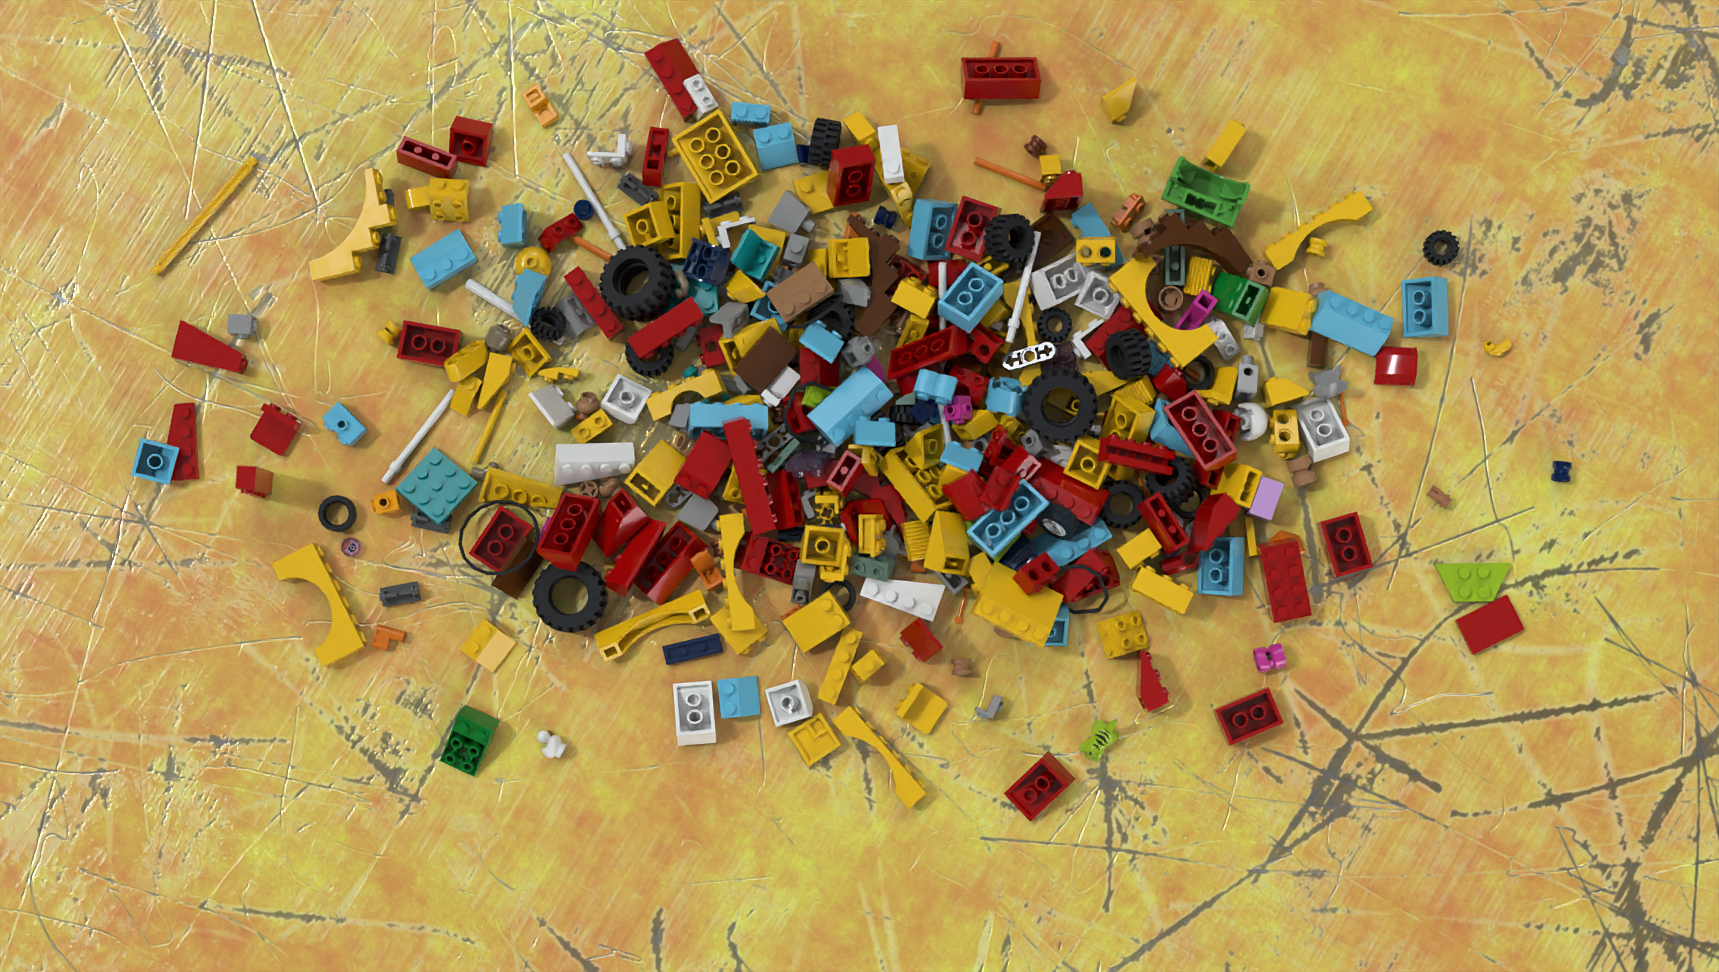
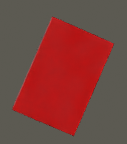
(1489, 624)

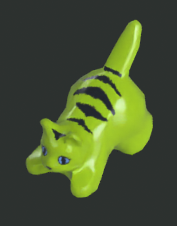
(1102, 736)

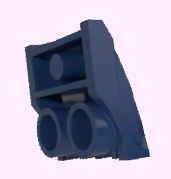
(706, 262)
(1019, 553)

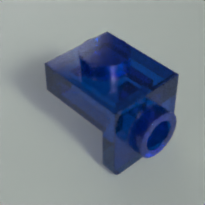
(924, 410)

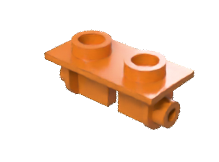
(1124, 219)

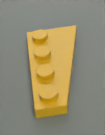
(509, 486)

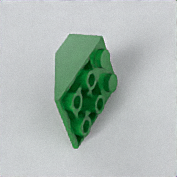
(1239, 297)
(469, 740)

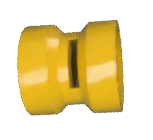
(387, 336)

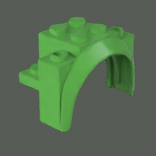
(1204, 193)

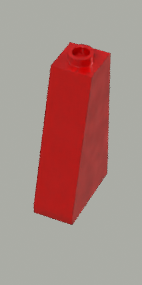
(202, 349)

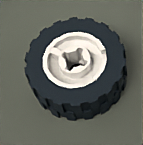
(1058, 522)

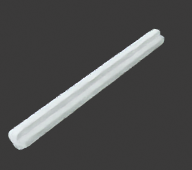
(497, 301)

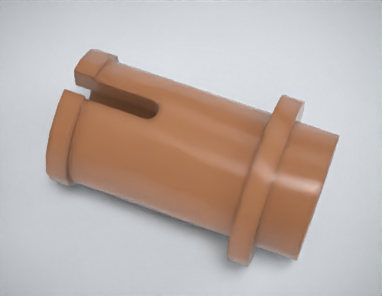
(1439, 497)

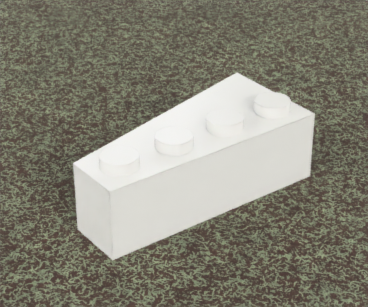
(592, 461)
(906, 596)

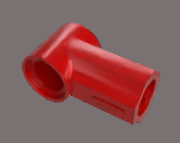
(1176, 563)

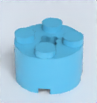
(1005, 396)

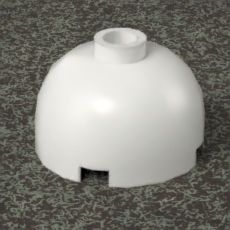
(1253, 421)

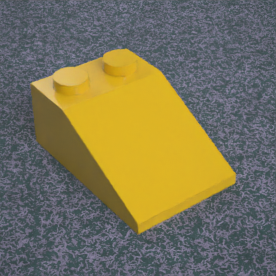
(817, 621)

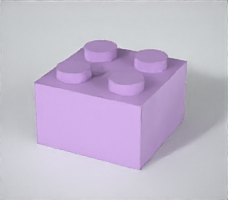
(1264, 500)

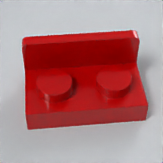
(999, 489)

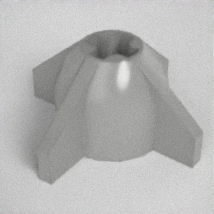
(1328, 382)
(893, 542)

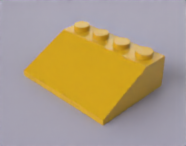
(716, 156)
(915, 485)
(1012, 610)

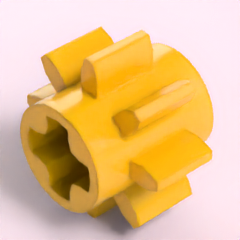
(832, 515)

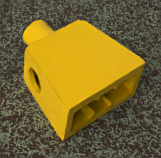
(867, 665)

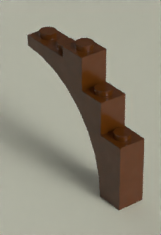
(1217, 243)
(881, 251)

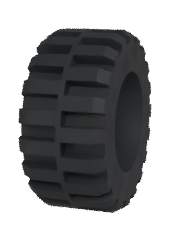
(623, 268)
(1061, 430)
(570, 622)

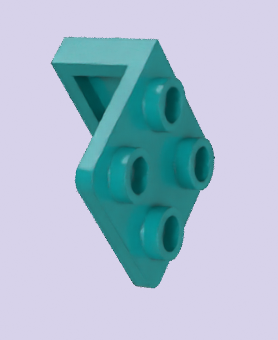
(754, 255)

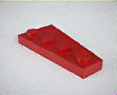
(184, 436)

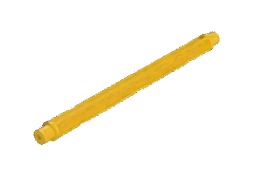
(204, 215)

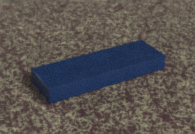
(692, 649)

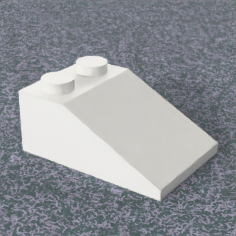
(1057, 281)
(552, 405)
(1321, 428)
(694, 713)

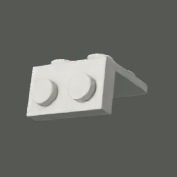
(624, 149)

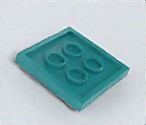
(704, 294)
(436, 486)

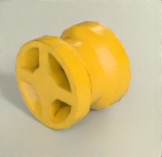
(1316, 247)

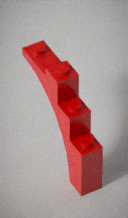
(870, 487)

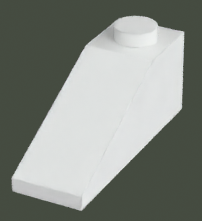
(890, 154)

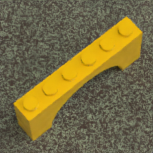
(1180, 345)
(344, 634)

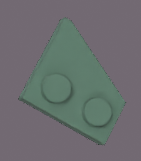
(792, 448)

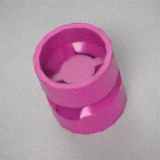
(1276, 657)

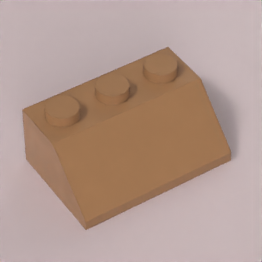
(800, 292)

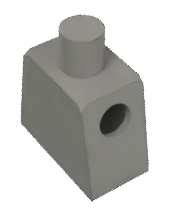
(792, 214)
(796, 251)
(1246, 383)
(699, 513)

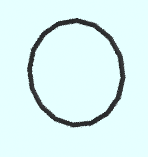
(489, 504)

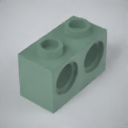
(876, 567)

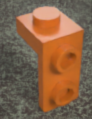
(707, 570)

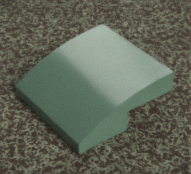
(907, 400)

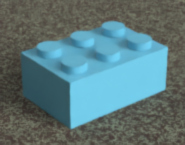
(970, 297)

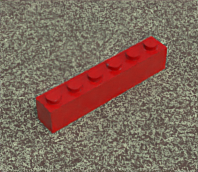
(749, 475)

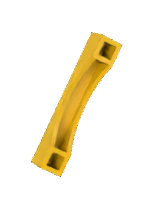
(1350, 210)
(1009, 294)
(732, 531)
(686, 609)
(906, 787)

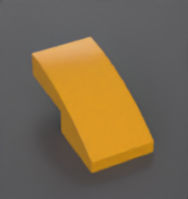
(540, 106)

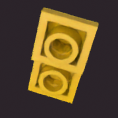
(552, 374)

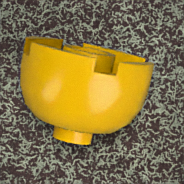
(534, 259)

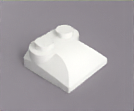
(1096, 295)
(625, 399)
(789, 702)

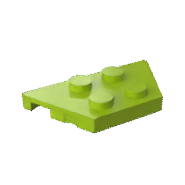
(1472, 580)

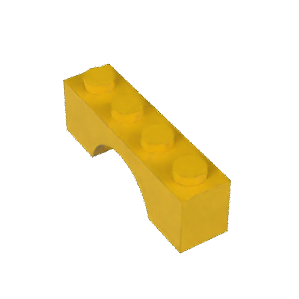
(708, 385)
(839, 665)

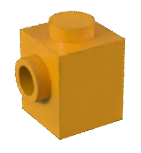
(386, 502)

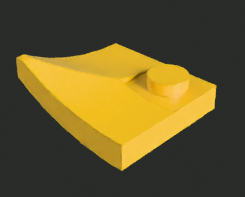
(813, 191)
(814, 739)

